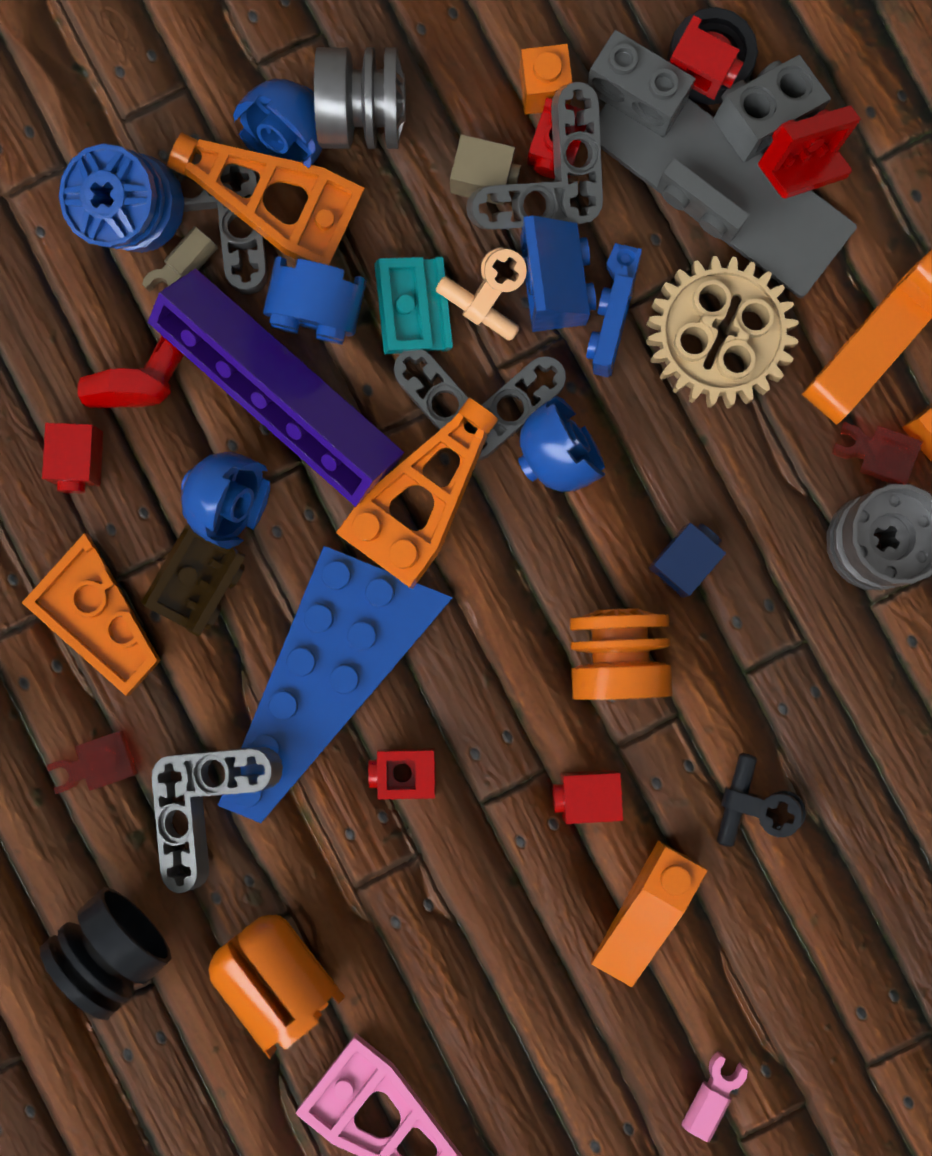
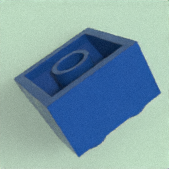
(555, 273)

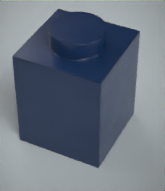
(688, 558)

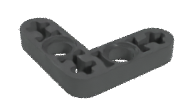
(556, 193)
(233, 261)
(503, 429)
(193, 787)

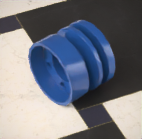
(121, 199)

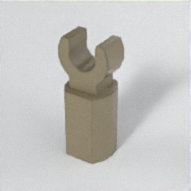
(189, 254)

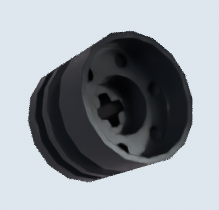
(104, 954)

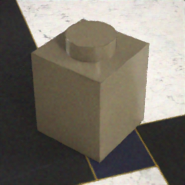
(482, 164)

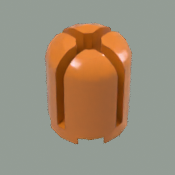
(272, 982)

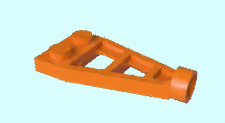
(323, 218)
(391, 543)

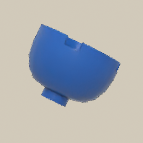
(280, 121)
(558, 449)
(224, 497)

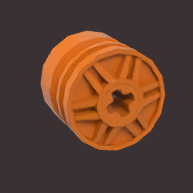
(620, 656)

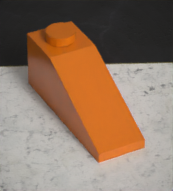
(649, 913)

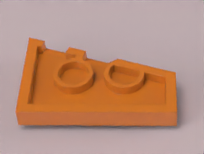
(93, 616)

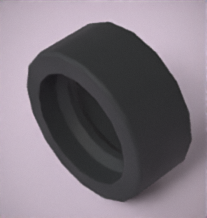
(733, 28)

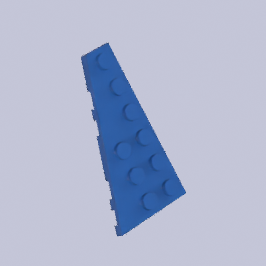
(336, 654)

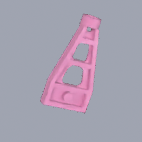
(345, 1089)

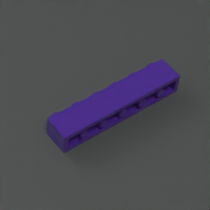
(274, 386)

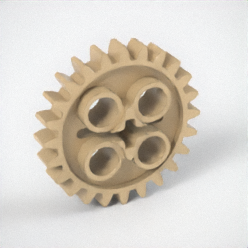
(758, 349)

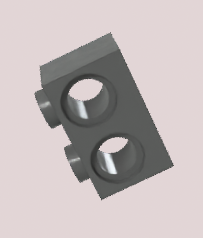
(640, 83)
(769, 105)

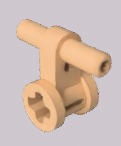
(479, 306)

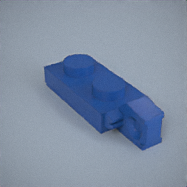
(614, 305)

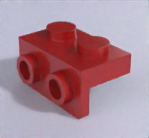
(807, 152)

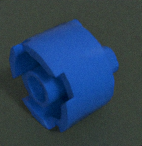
(313, 298)

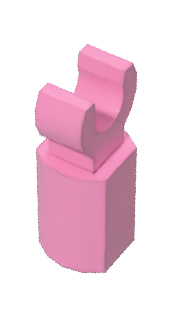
(712, 1099)

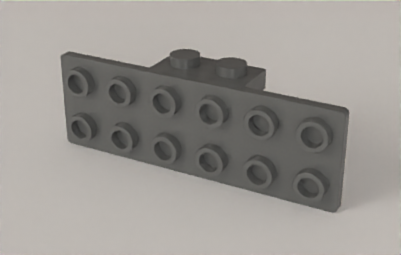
(729, 198)

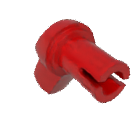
(132, 386)

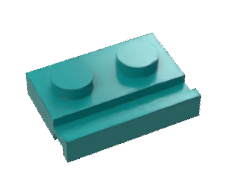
(410, 307)

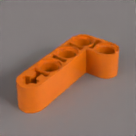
(874, 344)

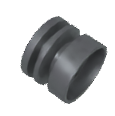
(358, 97)
(904, 521)

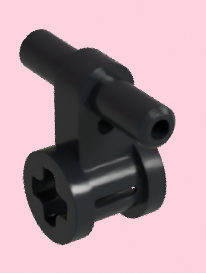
(739, 800)

